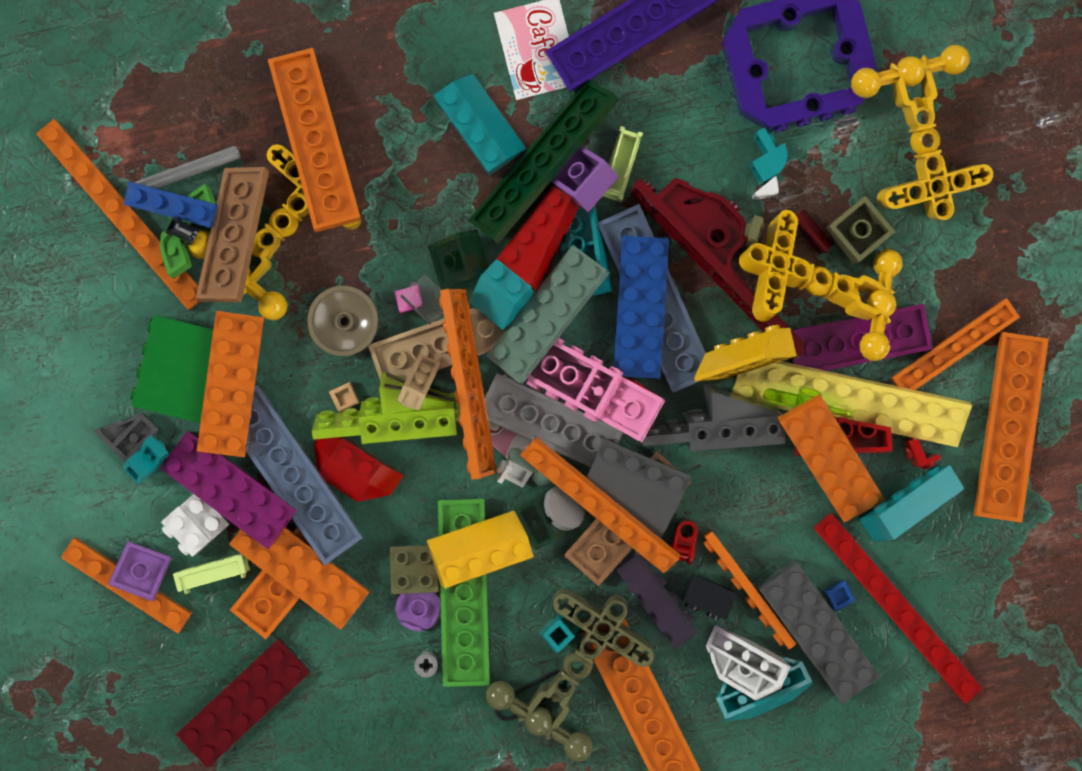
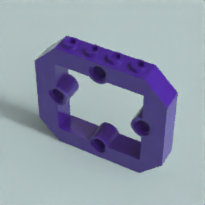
(747, 89)

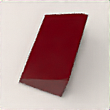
(813, 232)

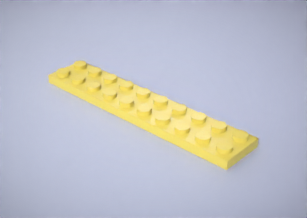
(900, 408)

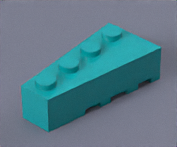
(911, 504)

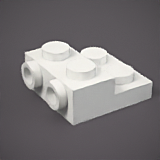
(194, 525)

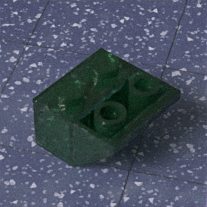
(535, 521)

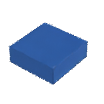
(839, 595)

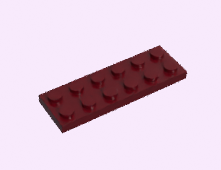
(243, 703)

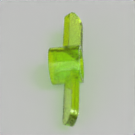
(794, 400)

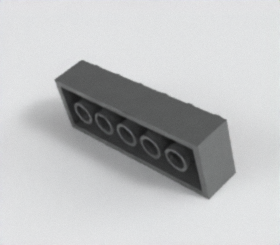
(817, 631)

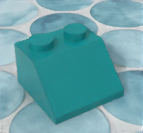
(500, 294)

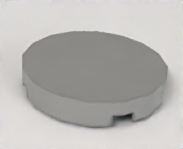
(563, 509)

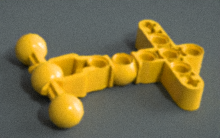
(909, 73)
(836, 288)
(271, 304)

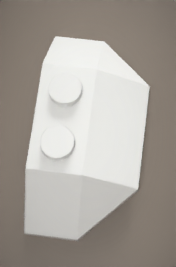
(746, 664)

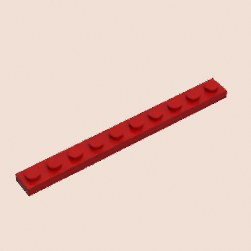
(897, 608)

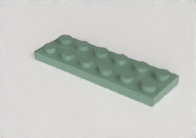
(547, 314)

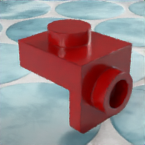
(915, 453)

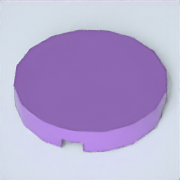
(418, 610)

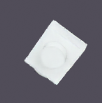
(512, 472)

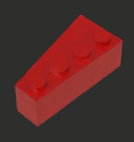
(540, 238)
(864, 437)

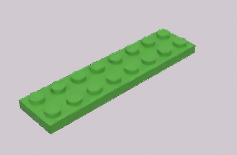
(464, 607)

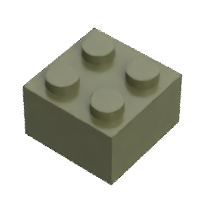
(859, 230)

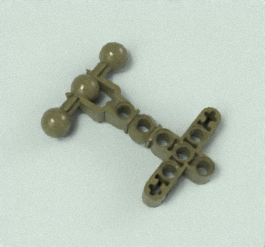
(539, 719)

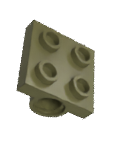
(412, 570)

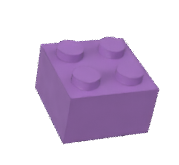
(585, 178)

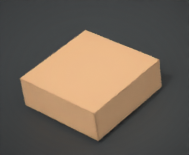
(344, 397)

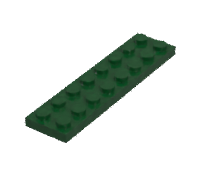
(543, 160)

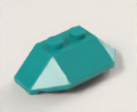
(739, 706)

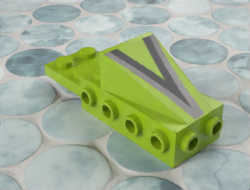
(378, 417)

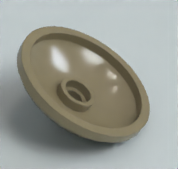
(326, 318)

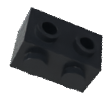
(708, 596)

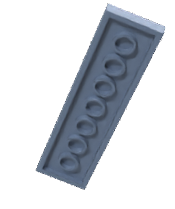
(681, 345)
(298, 482)

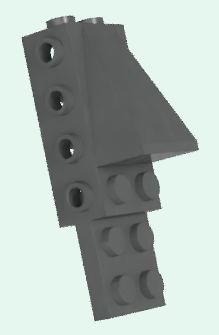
(727, 423)

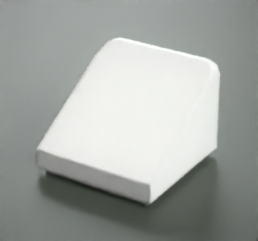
(768, 190)

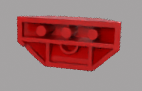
(354, 469)

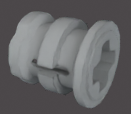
(420, 668)

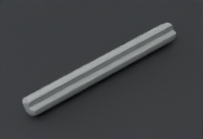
(191, 168)

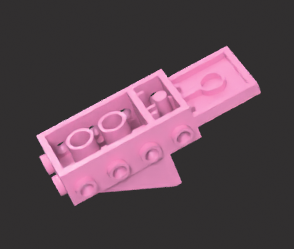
(596, 390)

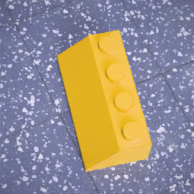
(747, 354)
(479, 549)

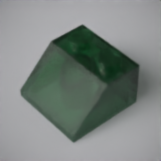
(458, 259)

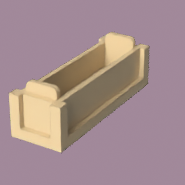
(418, 382)

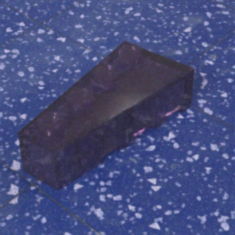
(656, 600)

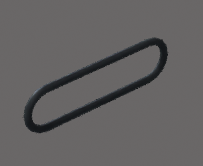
(527, 686)

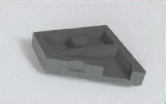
(128, 435)

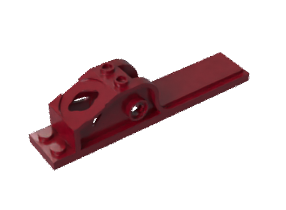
(692, 230)

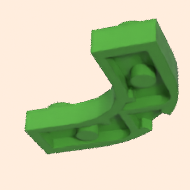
(172, 248)

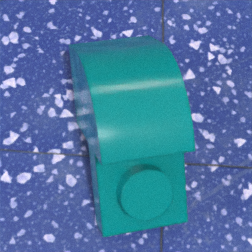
(773, 157)
(146, 460)
(559, 632)

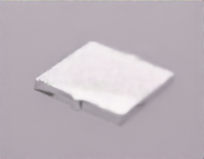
(424, 299)

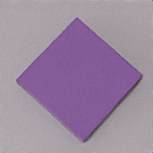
(140, 571)

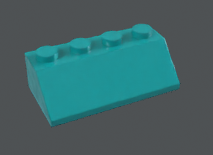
(479, 123)

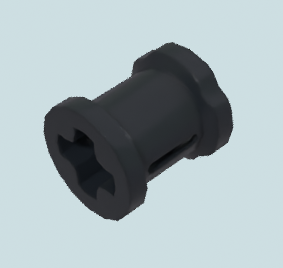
(182, 230)

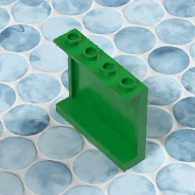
(173, 369)

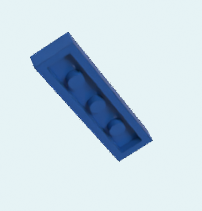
(170, 204)

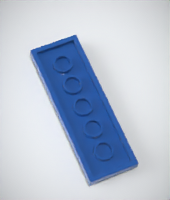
(641, 306)

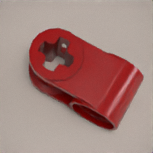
(685, 543)

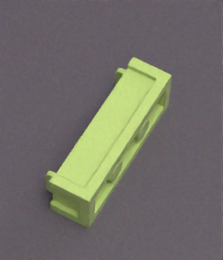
(622, 162)
(211, 572)

